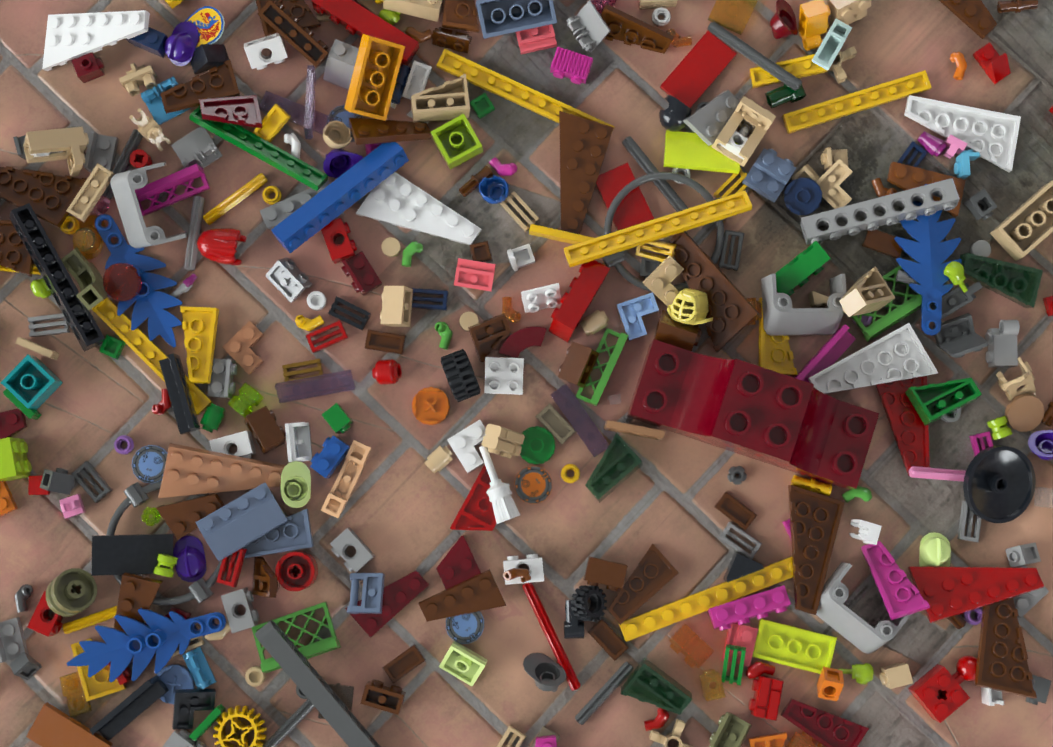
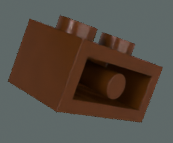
(578, 364)
(265, 429)
(605, 572)
(383, 697)

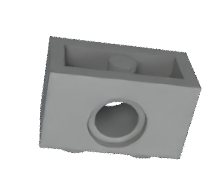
(363, 553)
(237, 621)

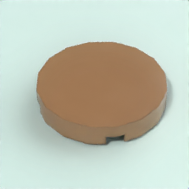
(1024, 412)

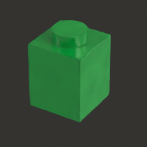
(337, 419)

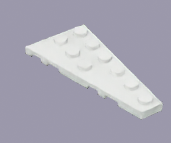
(82, 33)
(983, 130)
(410, 207)
(884, 361)

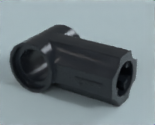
(572, 626)

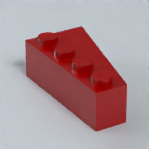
(578, 299)

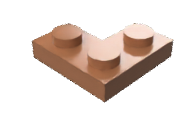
(240, 347)

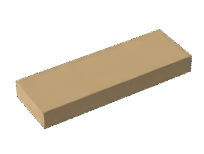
(90, 192)

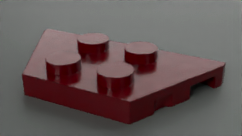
(458, 564)

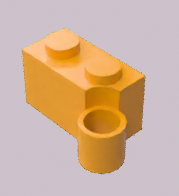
(812, 23)

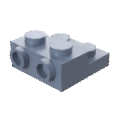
(769, 174)

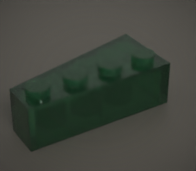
(1004, 278)

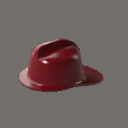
(783, 21)

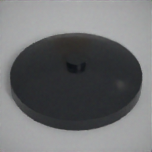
(999, 484)

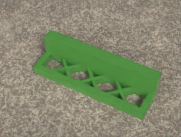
(609, 366)

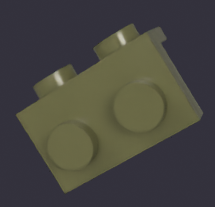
(730, 732)

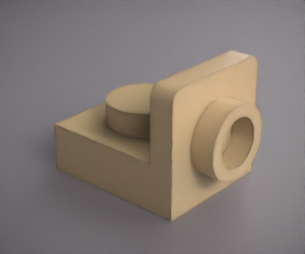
(830, 156)

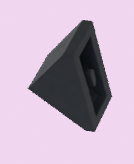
(208, 56)
(740, 567)

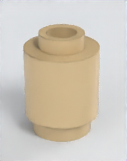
(594, 322)
(439, 459)

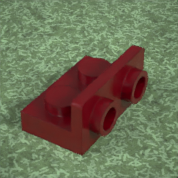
(362, 273)

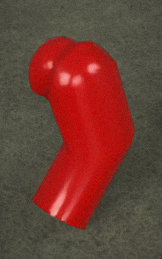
(163, 405)
(759, 668)
(659, 721)

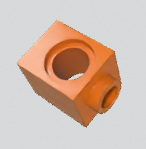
(830, 684)

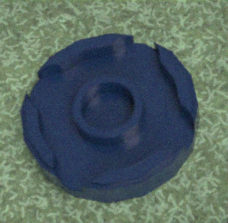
(803, 196)

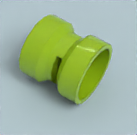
(999, 428)
(165, 560)

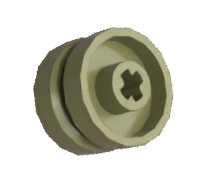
(71, 592)

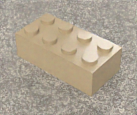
(1027, 224)

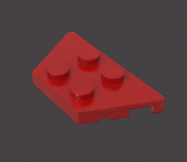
(477, 510)

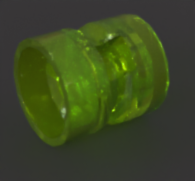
(247, 398)

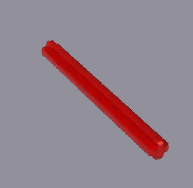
(551, 635)

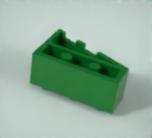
(800, 268)
(943, 398)

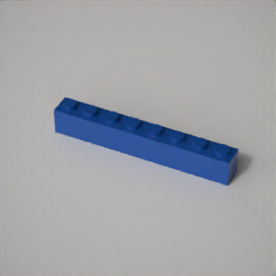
(339, 195)

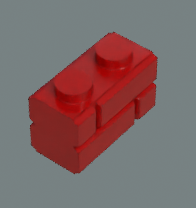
(766, 697)

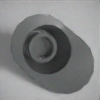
(544, 671)

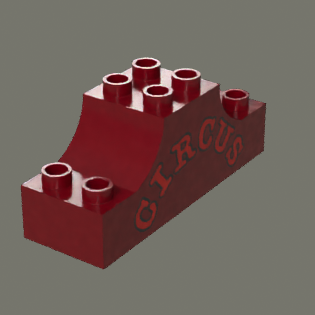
(753, 413)

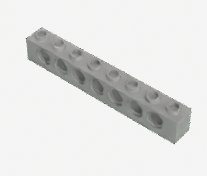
(943, 189)

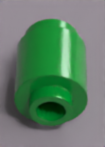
(212, 418)

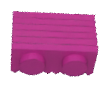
(571, 65)

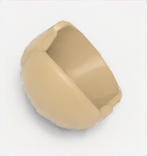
(337, 134)

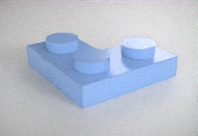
(632, 313)

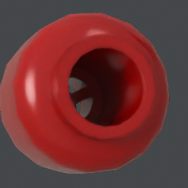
(387, 371)

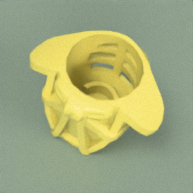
(690, 305)

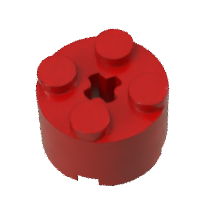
(288, 578)

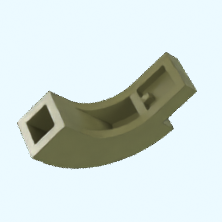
(87, 277)

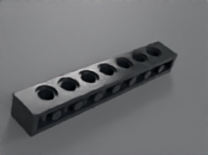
(56, 276)

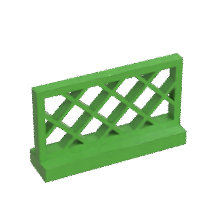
(894, 316)
(308, 651)

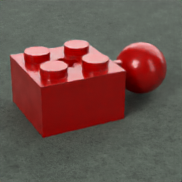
(951, 695)

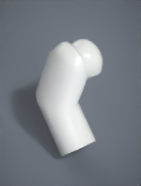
(295, 144)

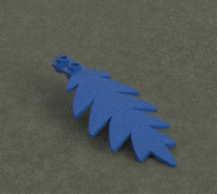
(928, 270)
(149, 302)
(143, 641)

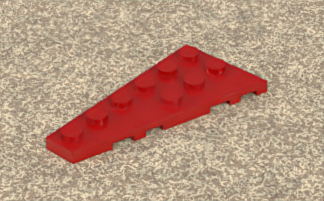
(906, 425)
(964, 589)

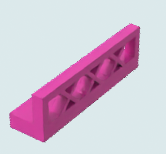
(171, 182)
(828, 353)

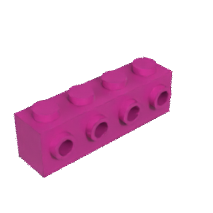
(749, 607)

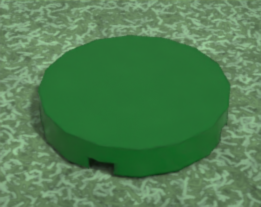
(537, 445)

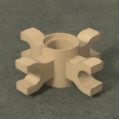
(840, 74)
(150, 129)
(676, 733)

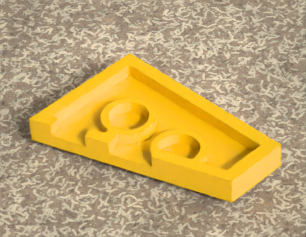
(98, 684)

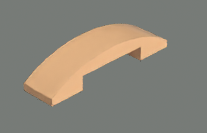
(346, 479)

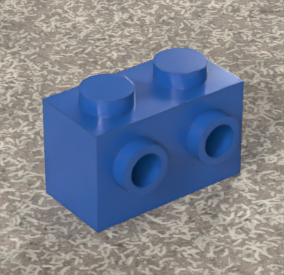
(330, 457)

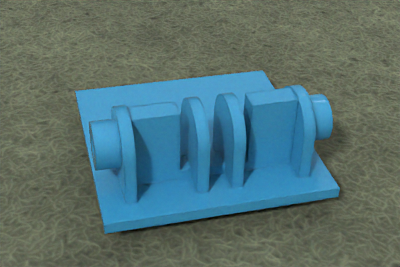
(154, 101)

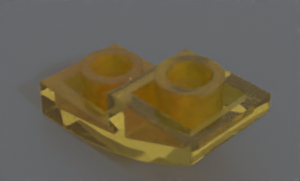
(74, 693)

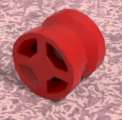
(137, 154)

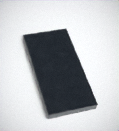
(128, 553)

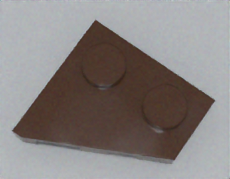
(264, 579)

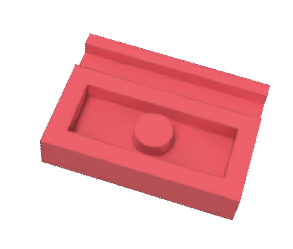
(536, 39)
(474, 274)
(741, 636)

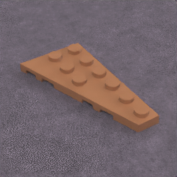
(204, 471)

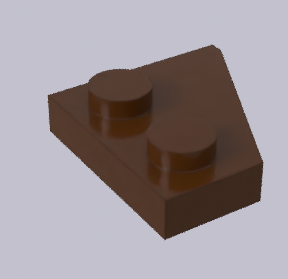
(488, 335)

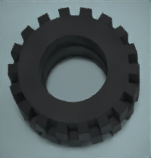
(460, 375)

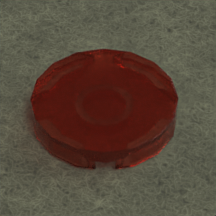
(122, 281)

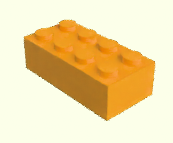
(374, 77)

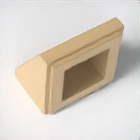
(806, 172)
(817, 299)

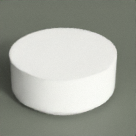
(316, 300)

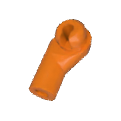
(961, 65)

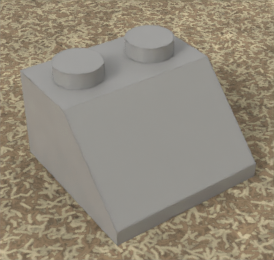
(340, 64)

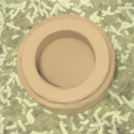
(391, 247)
(468, 319)
(255, 676)

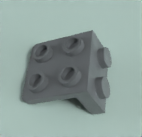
(959, 337)

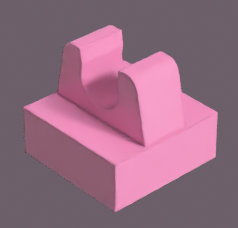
(954, 146)
(72, 506)

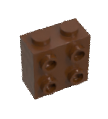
(676, 333)

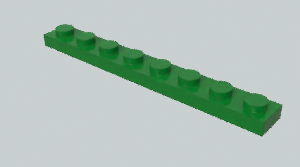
(263, 150)

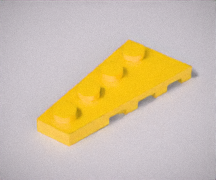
(200, 338)
(775, 351)

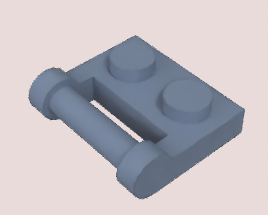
(371, 593)

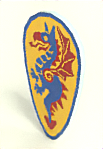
(209, 24)

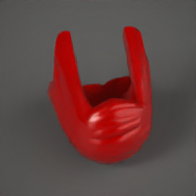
(220, 245)

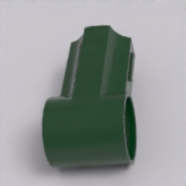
(783, 95)

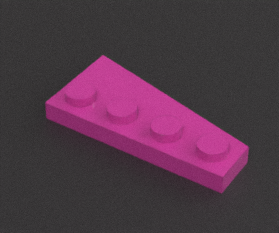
(894, 587)

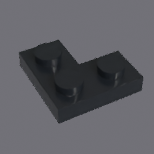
(188, 701)

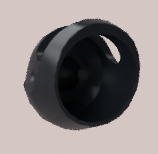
(673, 116)

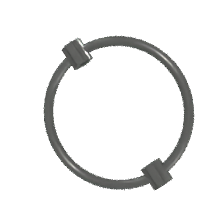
(616, 259)
(137, 496)

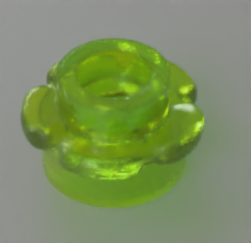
(155, 516)

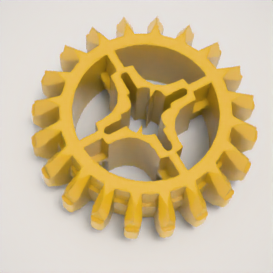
(238, 725)

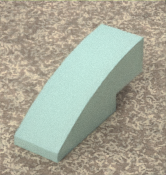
(831, 44)

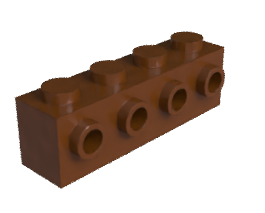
(291, 31)

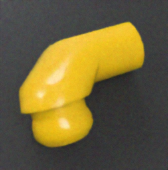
(308, 324)

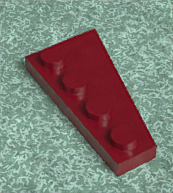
(395, 598)
(824, 726)

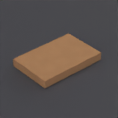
(634, 430)

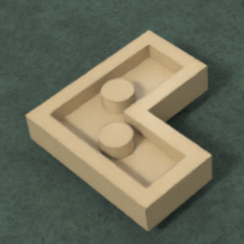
(830, 182)
(660, 280)

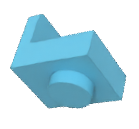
(962, 164)

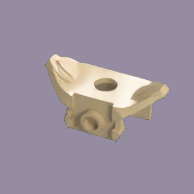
(1025, 379)

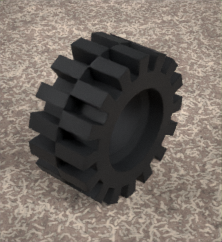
(597, 603)

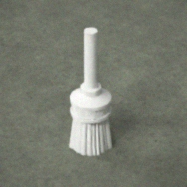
(499, 492)

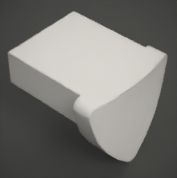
(520, 257)

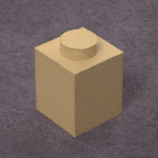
(896, 675)

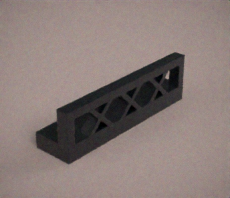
(179, 394)
(130, 708)

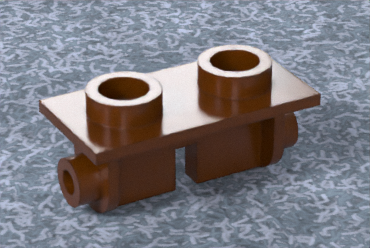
(444, 38)

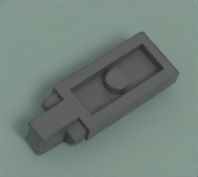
(957, 298)

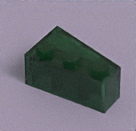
(613, 469)
(656, 687)

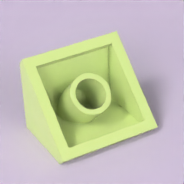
(463, 663)

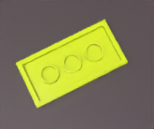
(689, 151)
(793, 646)

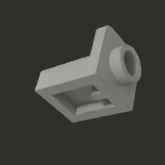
(1023, 555)

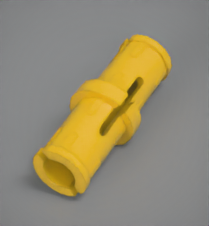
(812, 485)

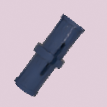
(400, 85)

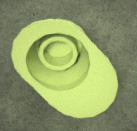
(295, 484)
(934, 551)

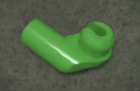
(409, 251)
(445, 333)
(860, 492)

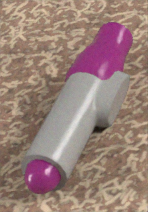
(185, 286)

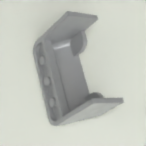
(124, 188)
(783, 320)
(847, 622)

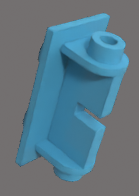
(199, 668)

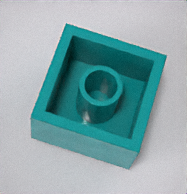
(31, 382)

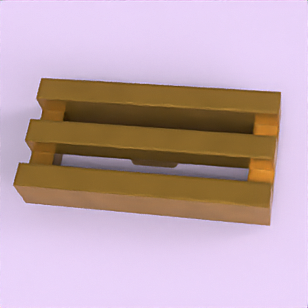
(300, 364)

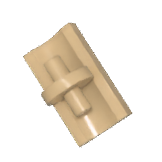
(138, 77)

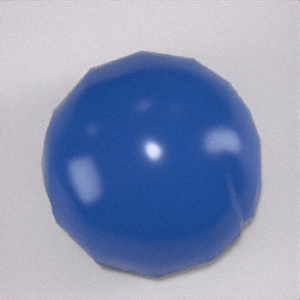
(494, 189)

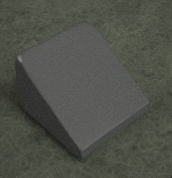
(25, 666)

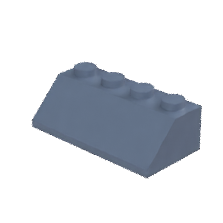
(511, 16)
(241, 521)

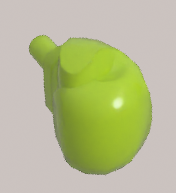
(389, 16)
(955, 272)
(40, 288)
(861, 672)

